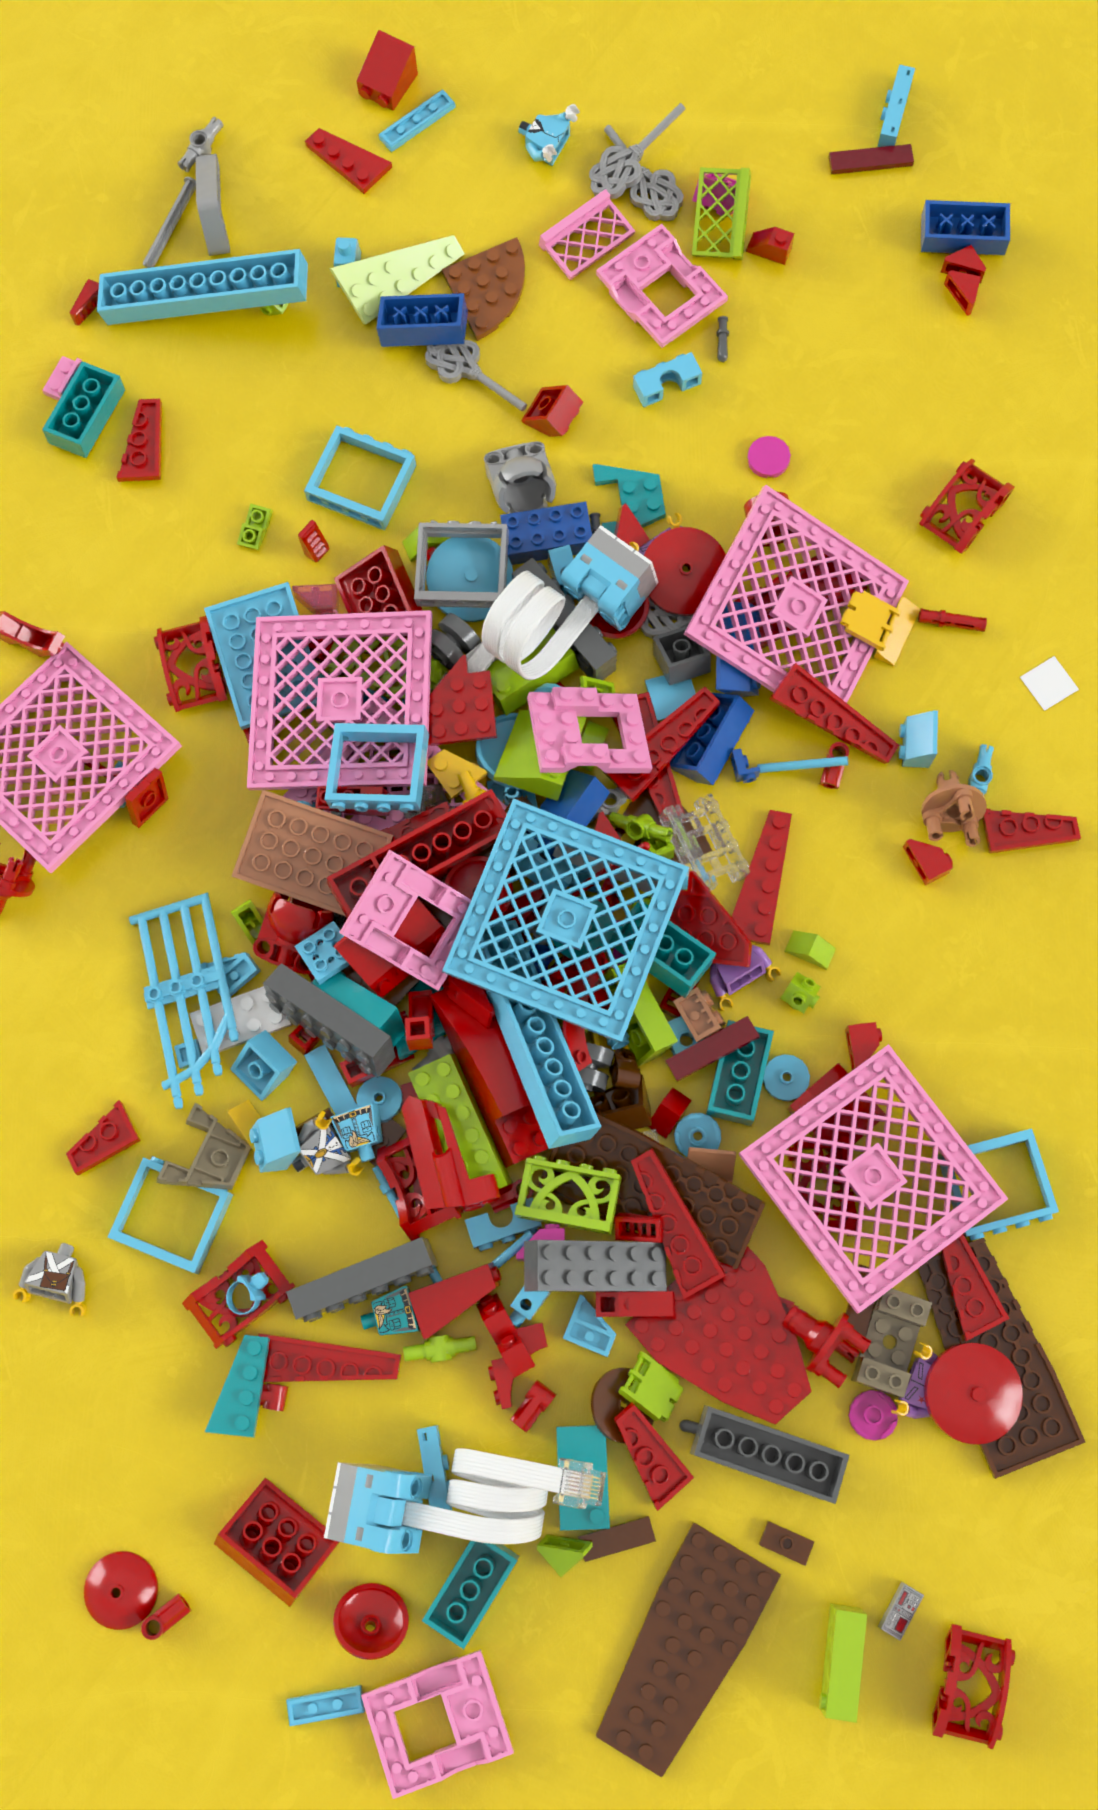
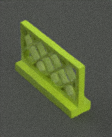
(739, 215)

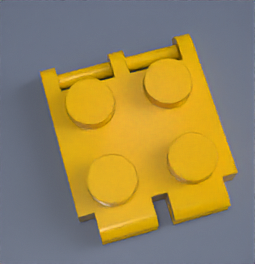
(869, 619)

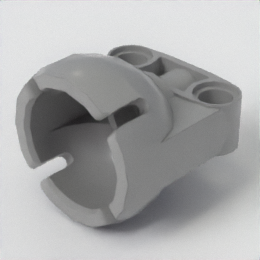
(521, 477)

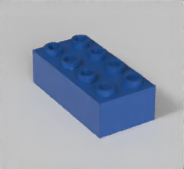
(958, 224)
(422, 320)
(545, 529)

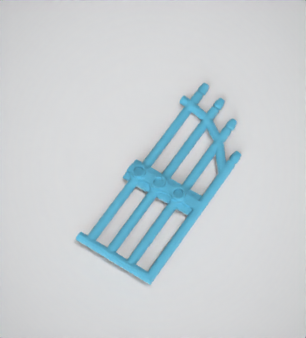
(186, 986)

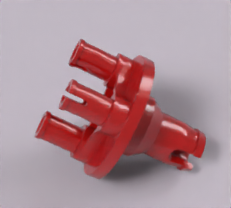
(16, 878)
(824, 1339)

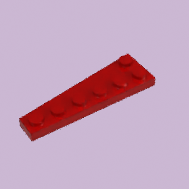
(683, 1241)

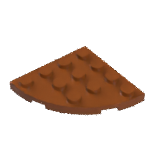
(490, 285)

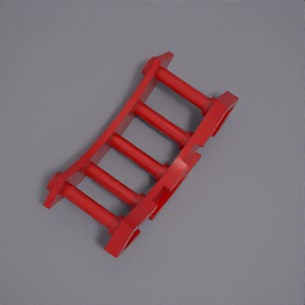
(572, 1033)

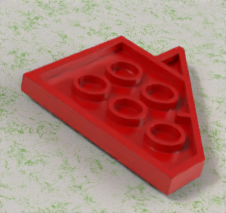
(462, 707)
(707, 921)

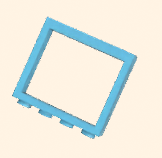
(348, 507)
(377, 733)
(1020, 1220)
(206, 1241)

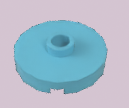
(383, 1086)
(783, 1089)
(697, 1123)

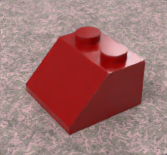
(553, 410)

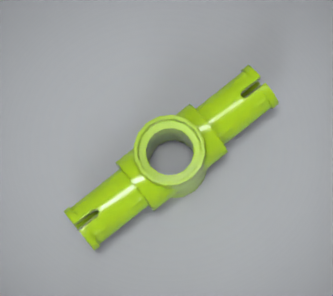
(640, 826)
(439, 1348)

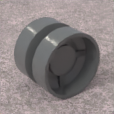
(453, 640)
(602, 1059)

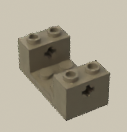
(885, 1368)

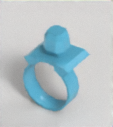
(254, 1285)

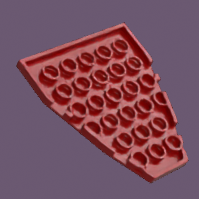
(731, 1342)

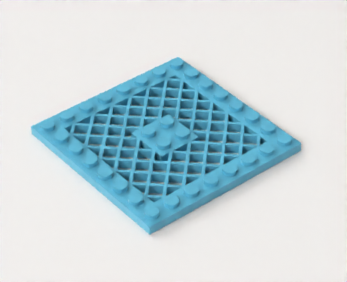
(566, 920)

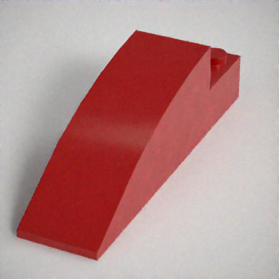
(431, 847)
(493, 1081)

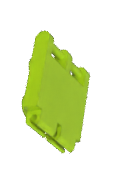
(652, 1389)

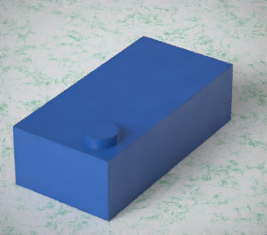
(578, 802)

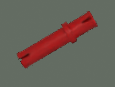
(943, 618)

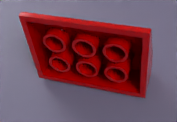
(377, 585)
(418, 930)
(276, 1542)

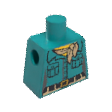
(392, 1314)

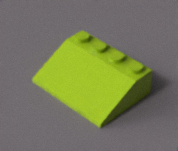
(520, 762)

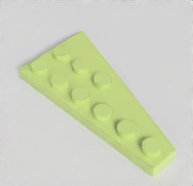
(393, 273)

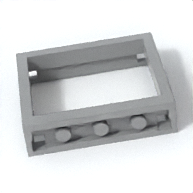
(473, 529)

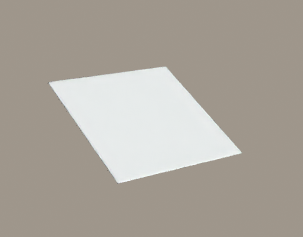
(1049, 683)

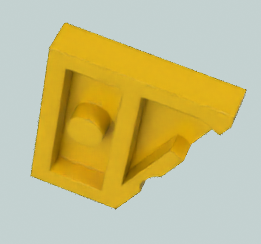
(447, 767)

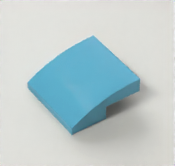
(668, 698)

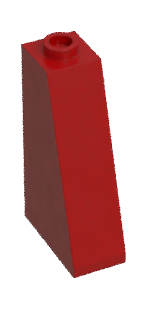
(447, 1299)

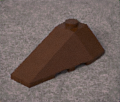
(625, 1105)

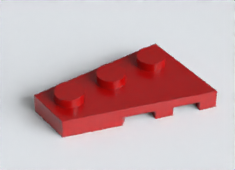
(104, 1141)

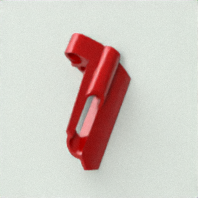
(440, 1174)

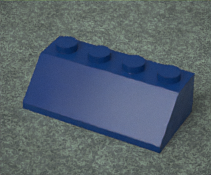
(728, 678)
(713, 742)

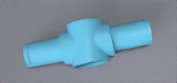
(982, 768)

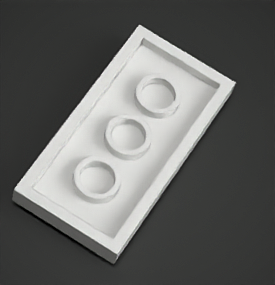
(251, 1017)

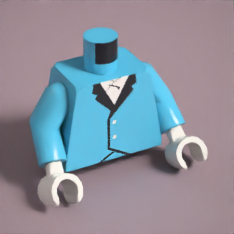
(548, 134)

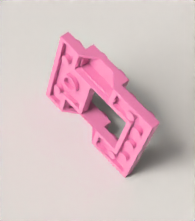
(646, 262)
(559, 735)
(386, 906)
(471, 1712)

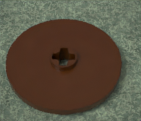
(607, 1402)

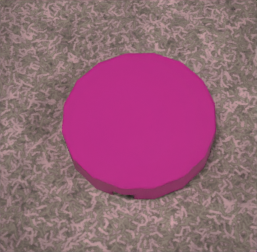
(768, 456)
(872, 1415)

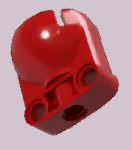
(285, 927)

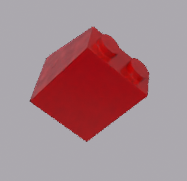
(387, 71)

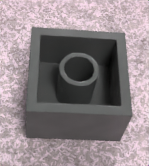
(680, 656)

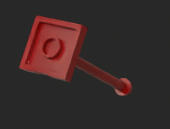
(145, 797)

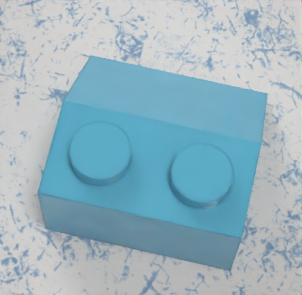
(919, 739)
(263, 1064)
(275, 1141)

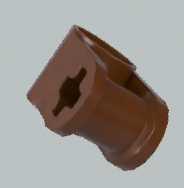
(625, 1069)

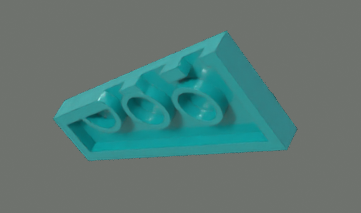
(241, 1395)

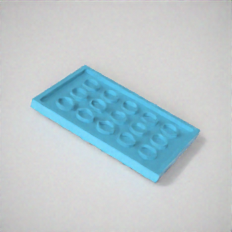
(234, 637)

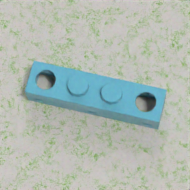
(897, 100)
(434, 1463)

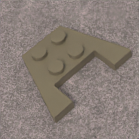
(217, 1160)

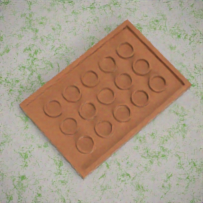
(298, 846)

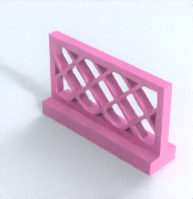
(572, 224)

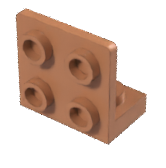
(698, 1014)
(716, 1161)

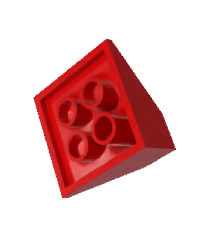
(820, 1086)

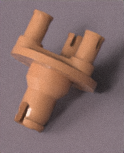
(953, 809)

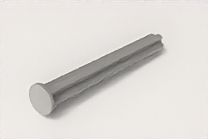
(170, 222)

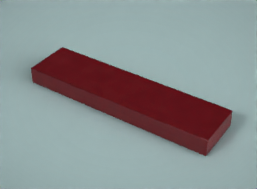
(871, 159)
(712, 1048)

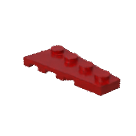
(350, 161)
(143, 448)
(1017, 831)
(972, 1292)
(655, 1461)

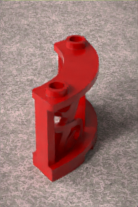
(966, 532)
(198, 633)
(410, 1218)
(850, 1224)
(206, 1295)
(944, 1709)

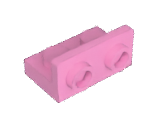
(61, 377)

